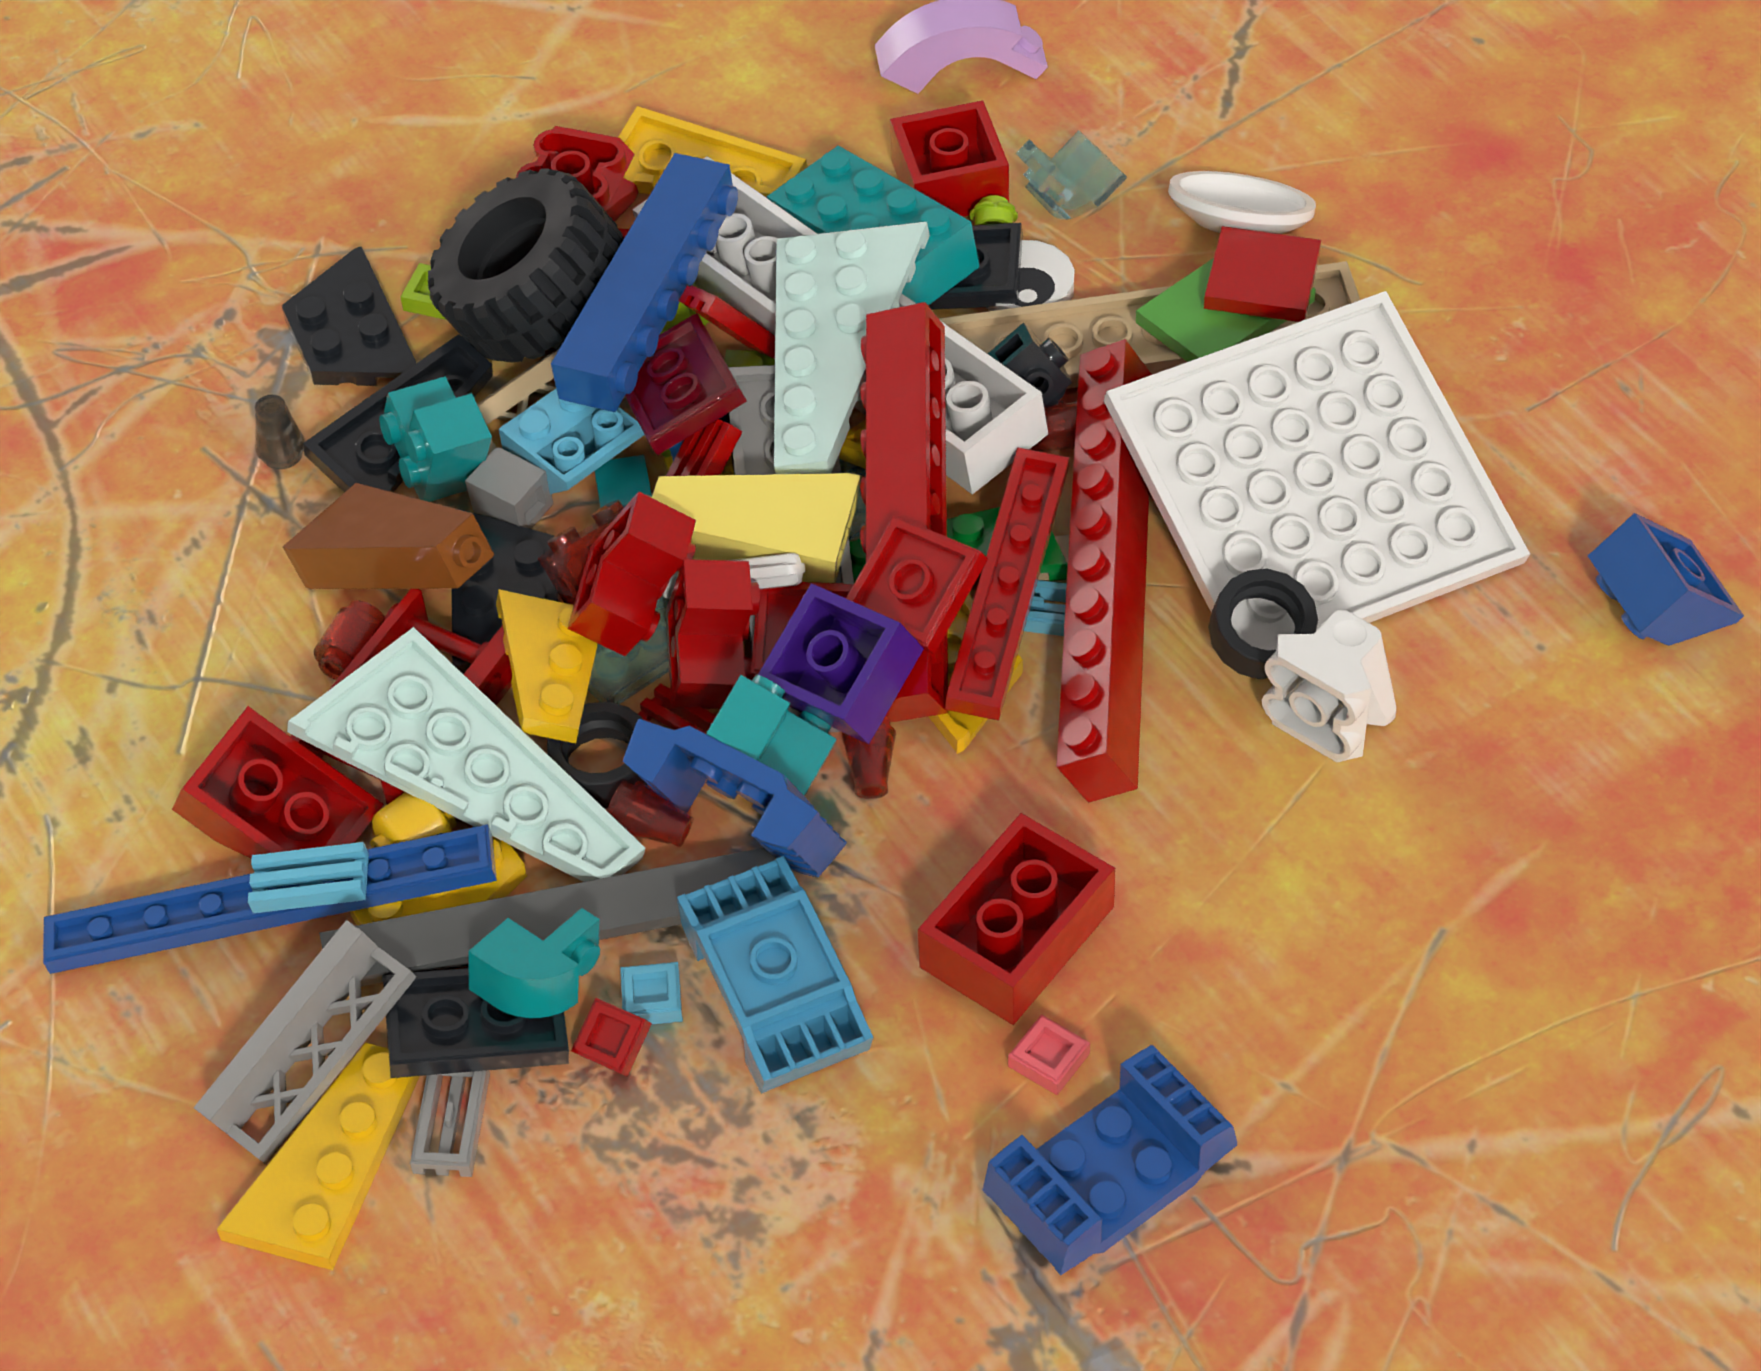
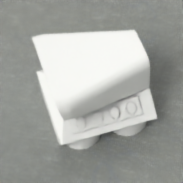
(1331, 685)

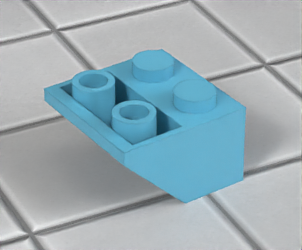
(568, 438)

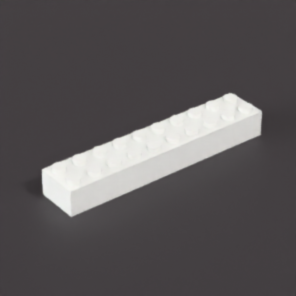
(986, 403)

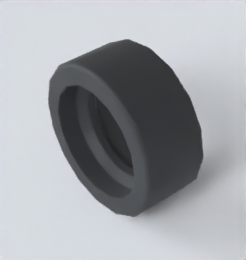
(1257, 584)
(598, 722)

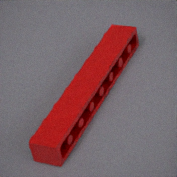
(906, 459)

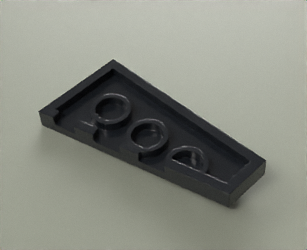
(354, 446)

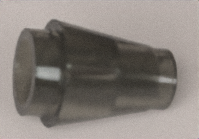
(277, 433)

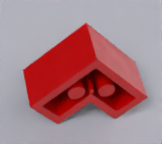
(630, 572)
(707, 631)

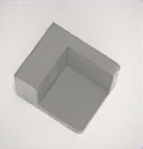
(509, 489)

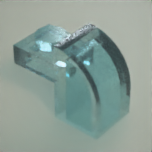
(1072, 180)

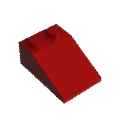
(272, 794)

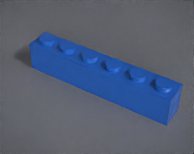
(644, 283)

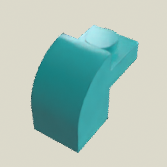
(534, 975)

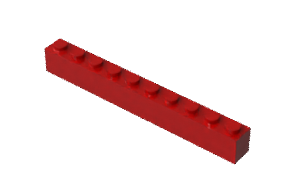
(1104, 590)

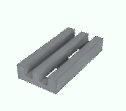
(445, 1159)

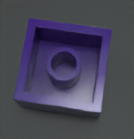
(841, 662)

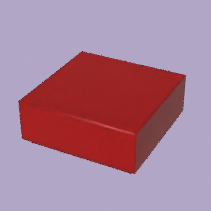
(611, 1037)

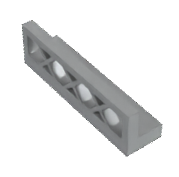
(289, 1031)

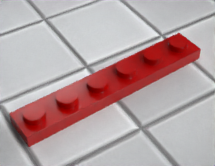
(1007, 585)

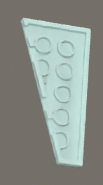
(821, 311)
(445, 742)

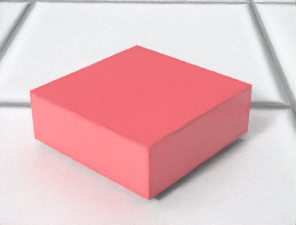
(1049, 1054)

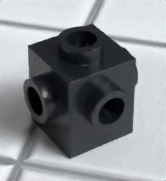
(1035, 362)

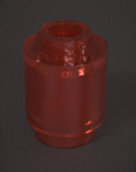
(346, 637)

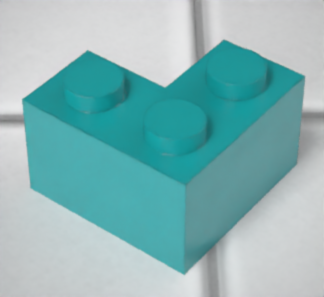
(436, 437)
(761, 727)

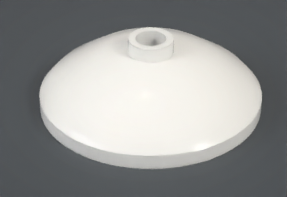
(1240, 202)

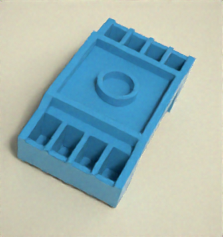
(775, 973)

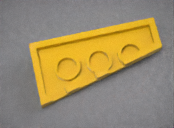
(658, 136)
(323, 1172)

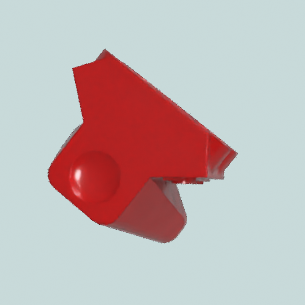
(593, 159)

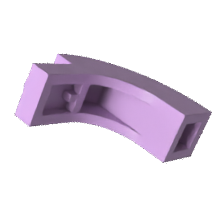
(957, 30)

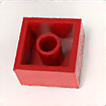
(950, 155)

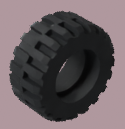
(522, 264)

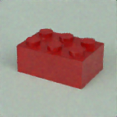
(1016, 918)

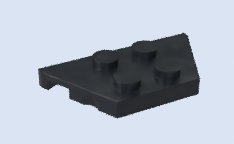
(347, 326)
(511, 569)

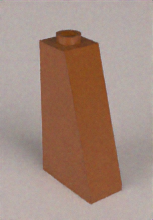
(388, 543)

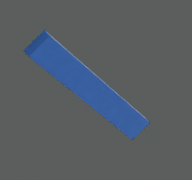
(223, 910)

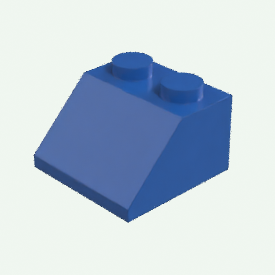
(1661, 583)

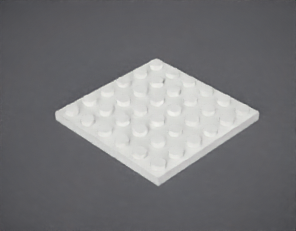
(1320, 463)

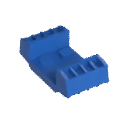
(683, 759)
(1111, 1163)

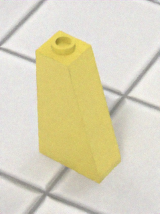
(768, 516)

